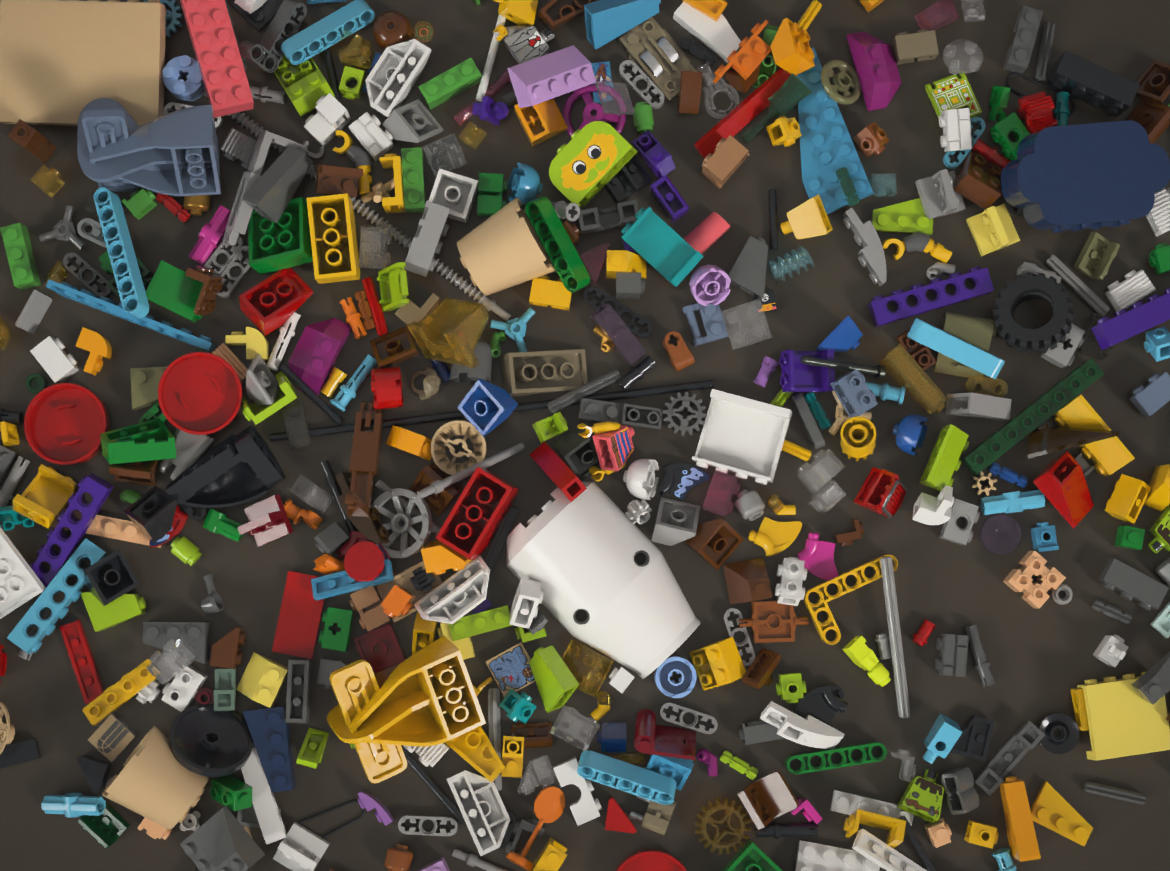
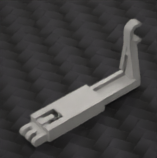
(241, 210)

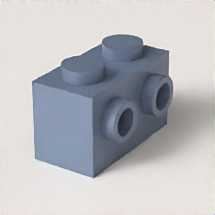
(854, 393)
(1153, 395)

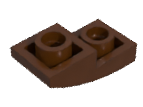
(689, 92)
(918, 351)

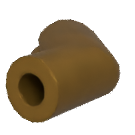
(606, 344)

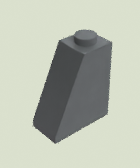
(750, 267)

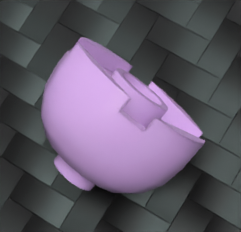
(709, 285)

